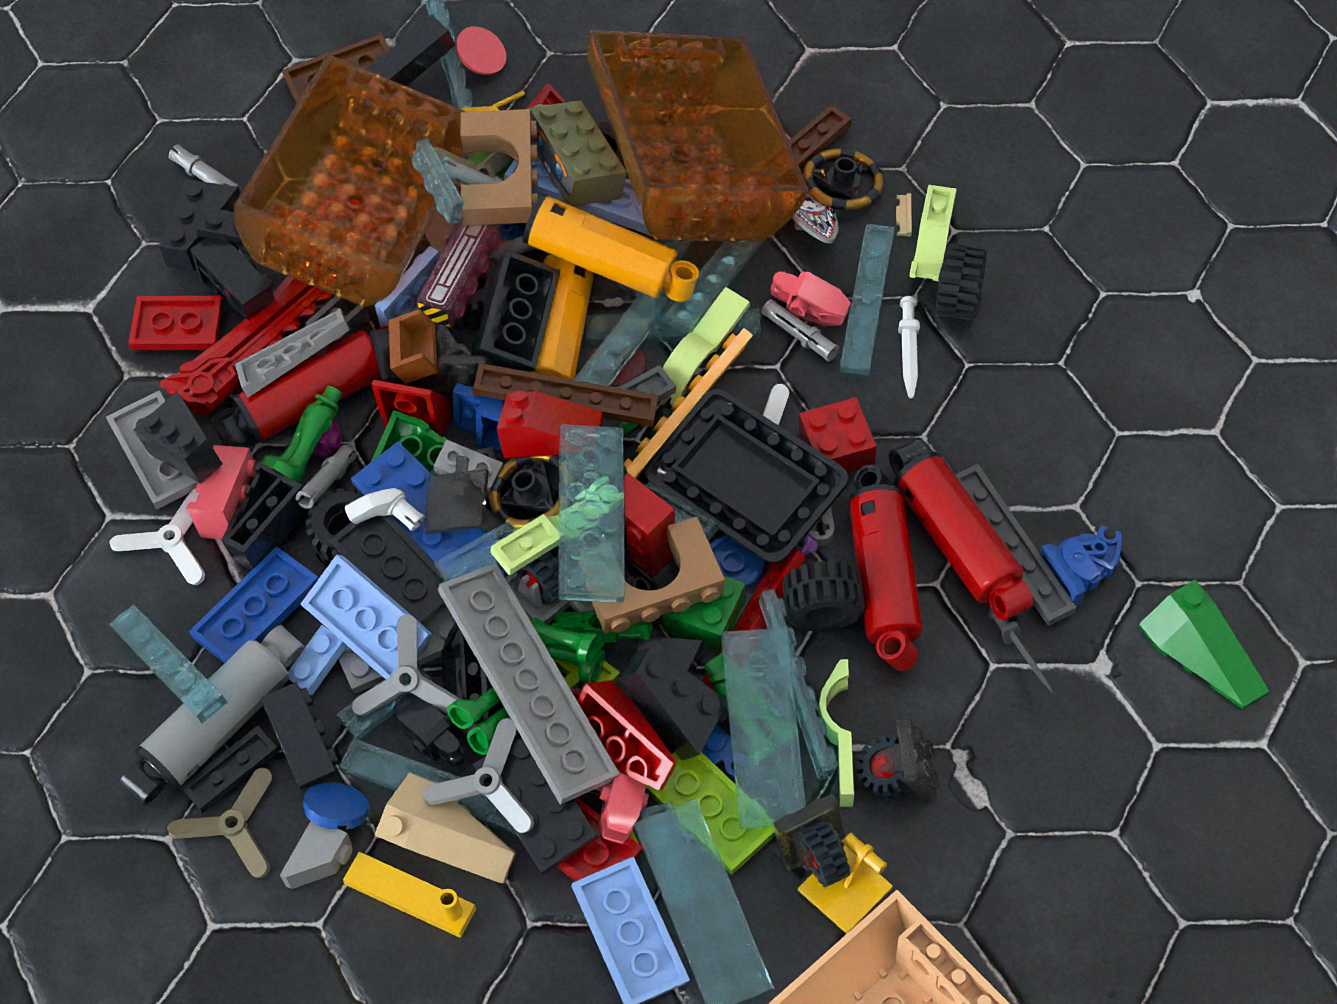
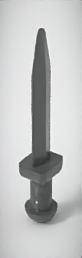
(1012, 633)

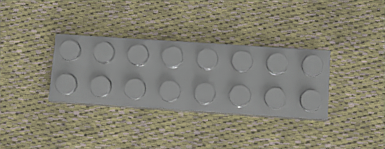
(528, 683)

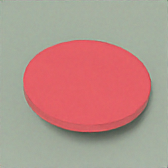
(480, 50)

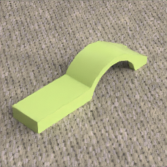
(933, 232)
(704, 339)
(527, 543)
(842, 738)

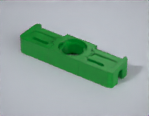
(588, 621)

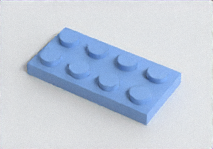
(360, 615)
(630, 932)

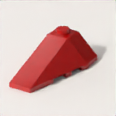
(626, 734)

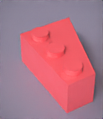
(222, 491)

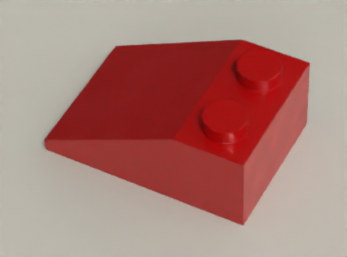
(413, 401)
(533, 421)

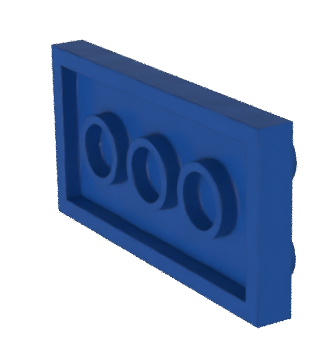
(254, 605)

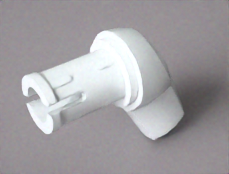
(384, 503)

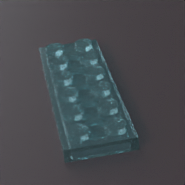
(591, 513)
(763, 725)
(703, 905)

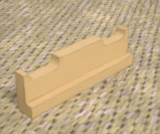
(903, 215)

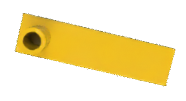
(410, 894)

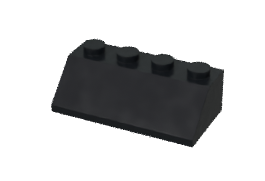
(516, 312)

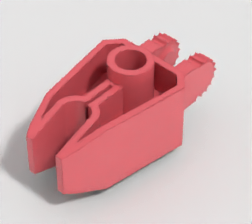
(811, 298)
(621, 807)

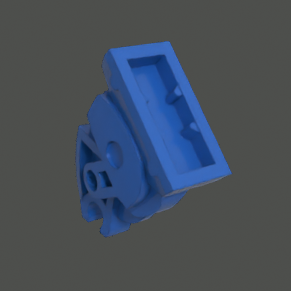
(1083, 561)

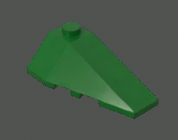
(413, 436)
(1197, 636)

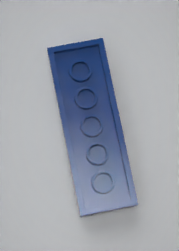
(402, 471)

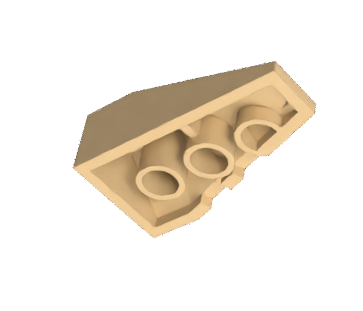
(443, 832)

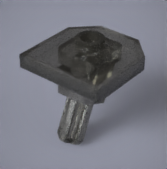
(454, 365)

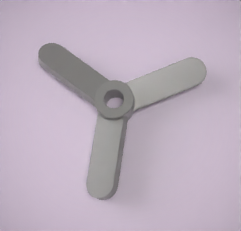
(395, 685)
(496, 791)

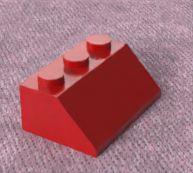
(647, 526)

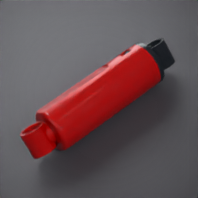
(280, 404)
(960, 529)
(885, 567)

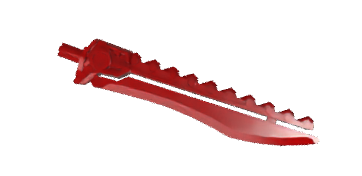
(213, 374)

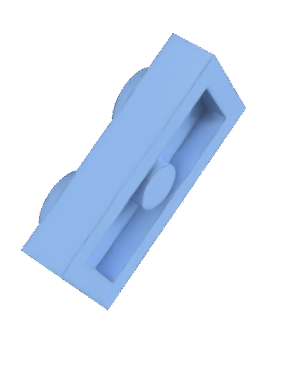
(316, 660)

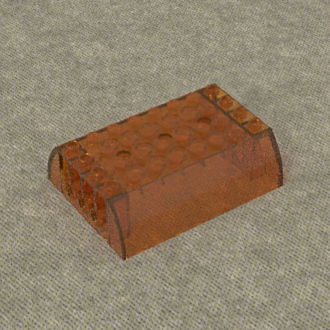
(734, 158)
(298, 203)

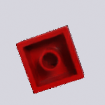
(839, 434)

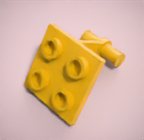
(854, 896)

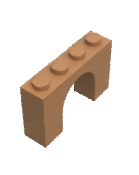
(512, 198)
(697, 581)

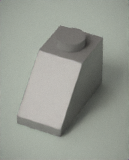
(316, 856)

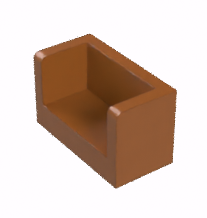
(412, 346)

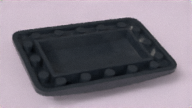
(747, 475)

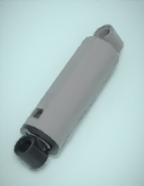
(185, 743)

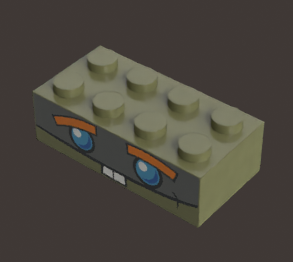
(577, 154)

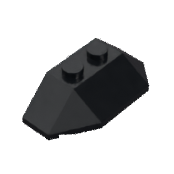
(463, 672)

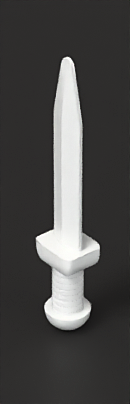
(909, 329)

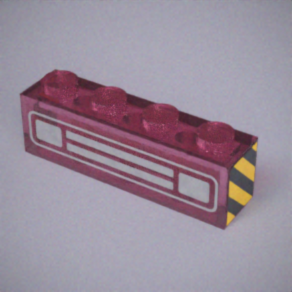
(458, 272)

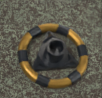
(842, 178)
(529, 491)

